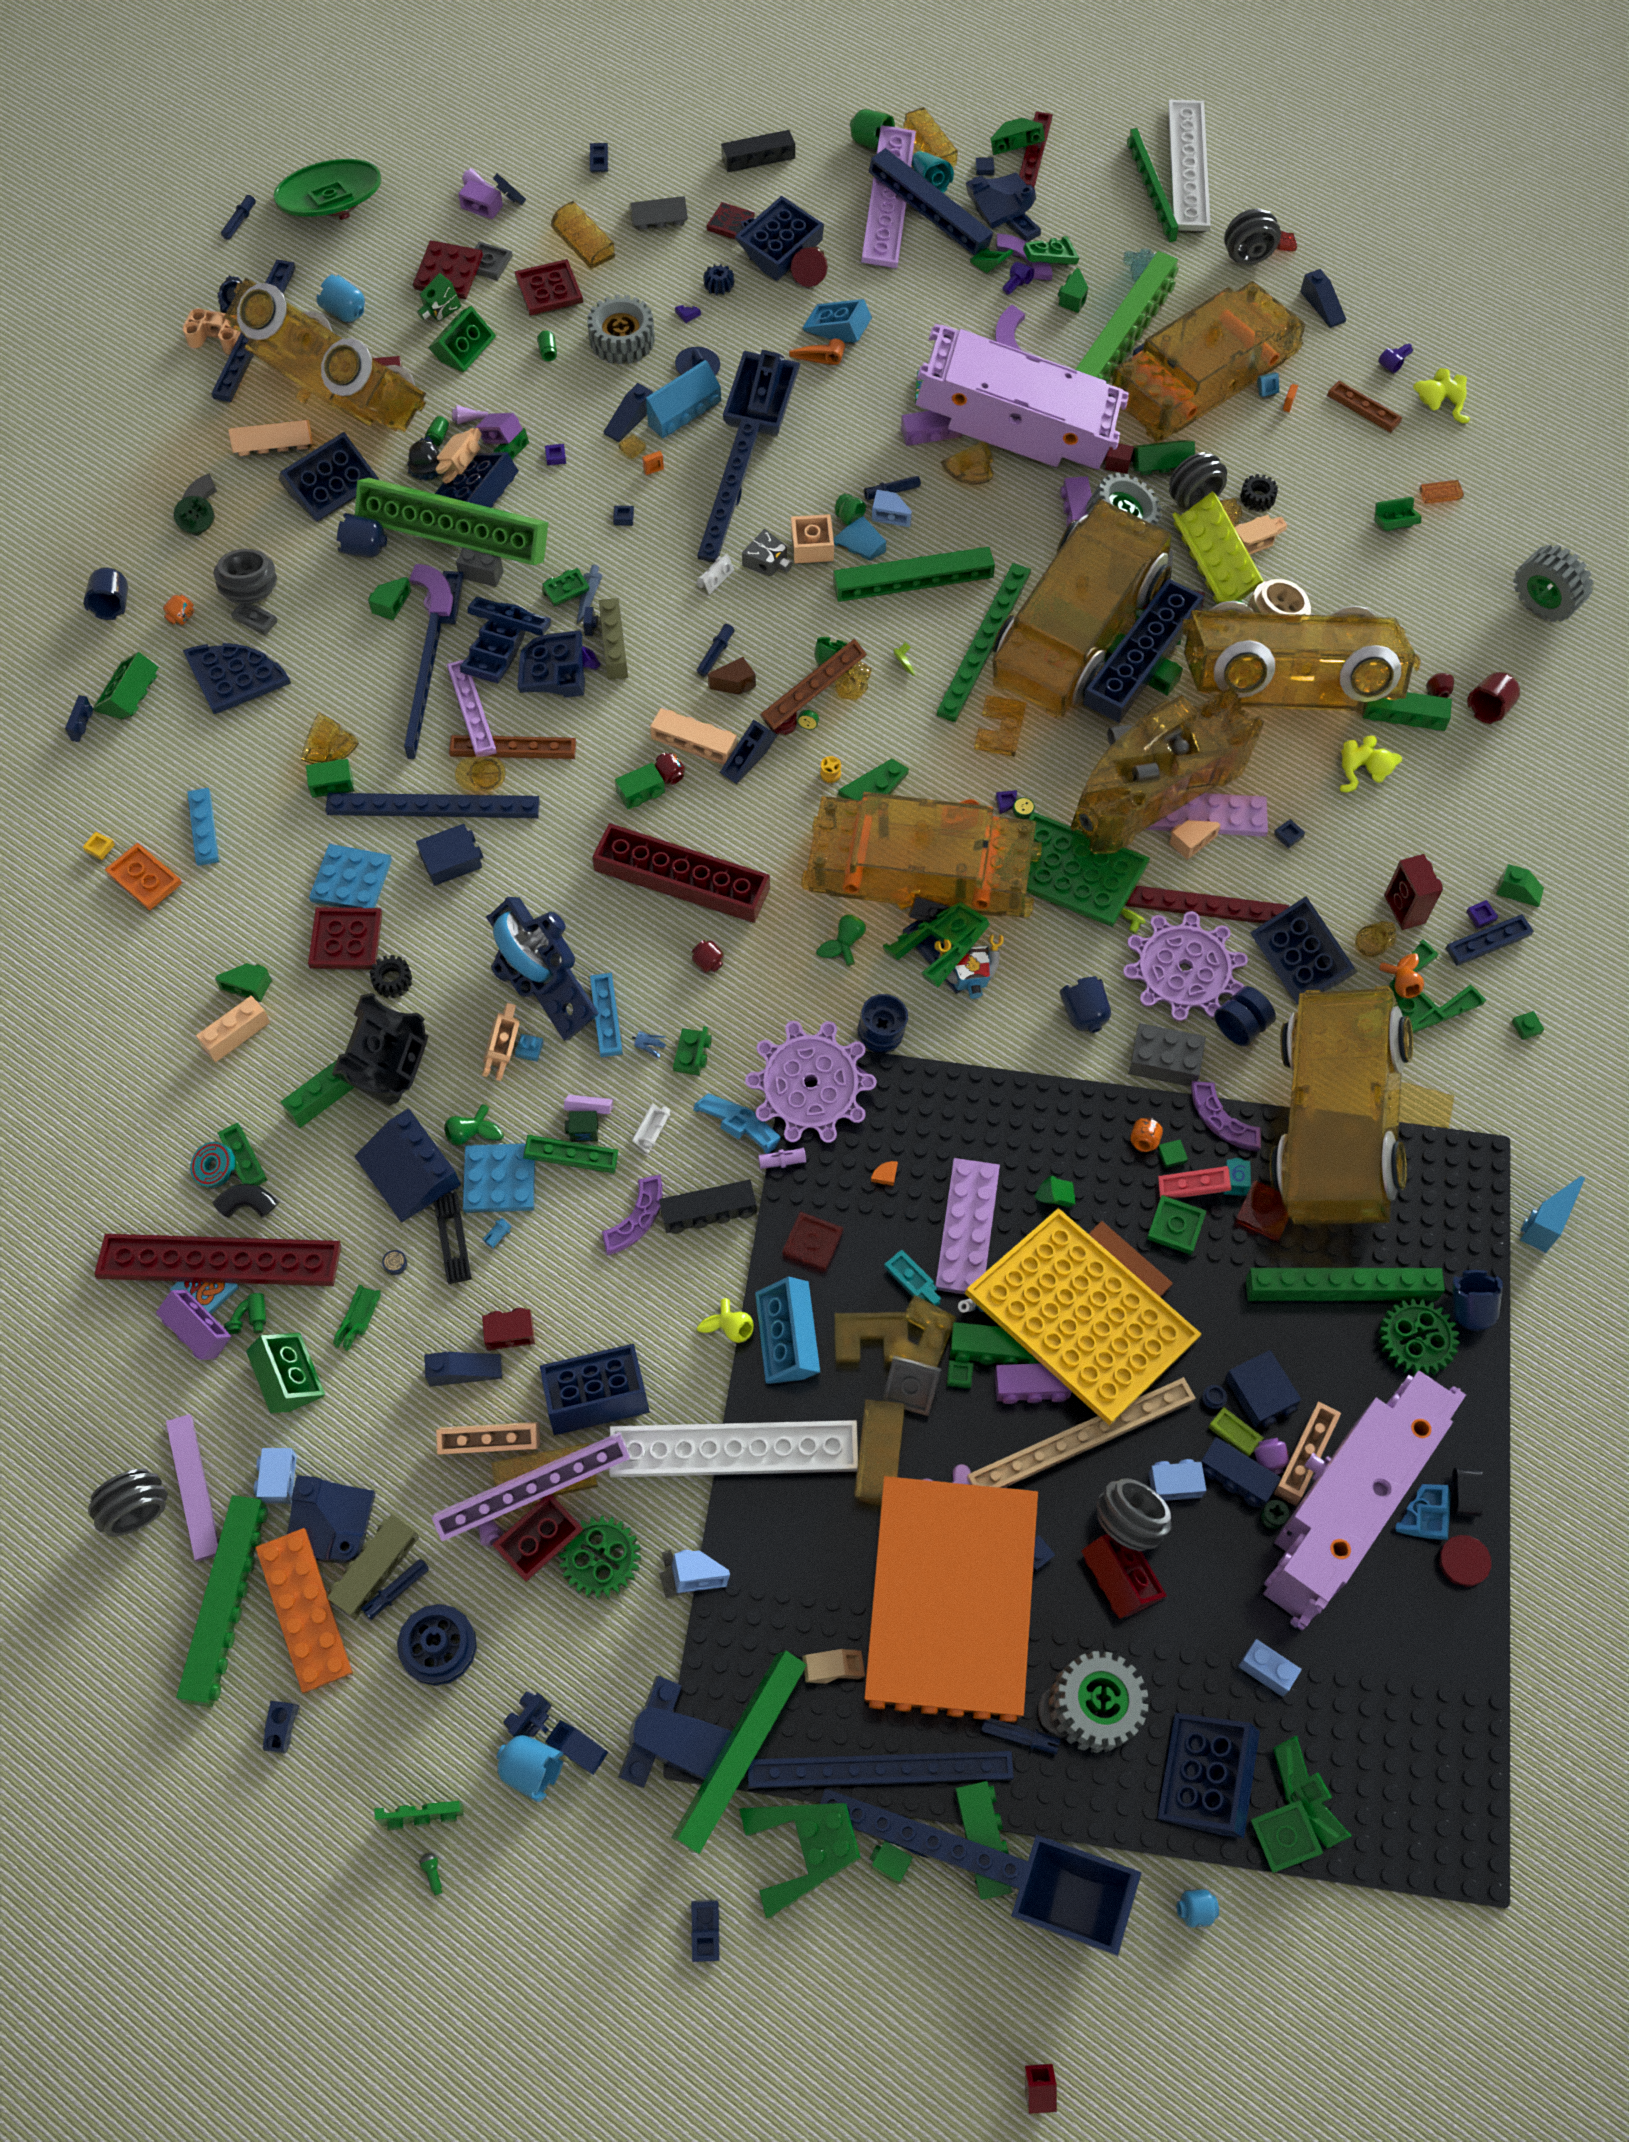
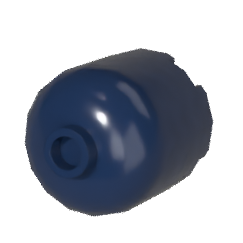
(360, 536)
(106, 593)
(1086, 1004)
(1476, 1299)

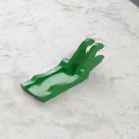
(357, 1317)

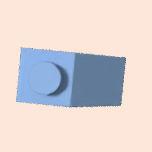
(890, 509)
(697, 1572)

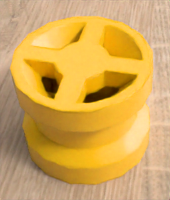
(834, 765)

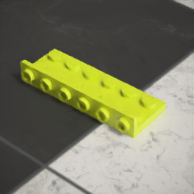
(1218, 550)

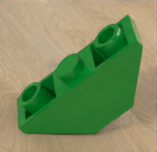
(1016, 135)

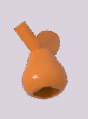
(1407, 982)

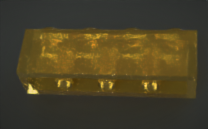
(930, 136)

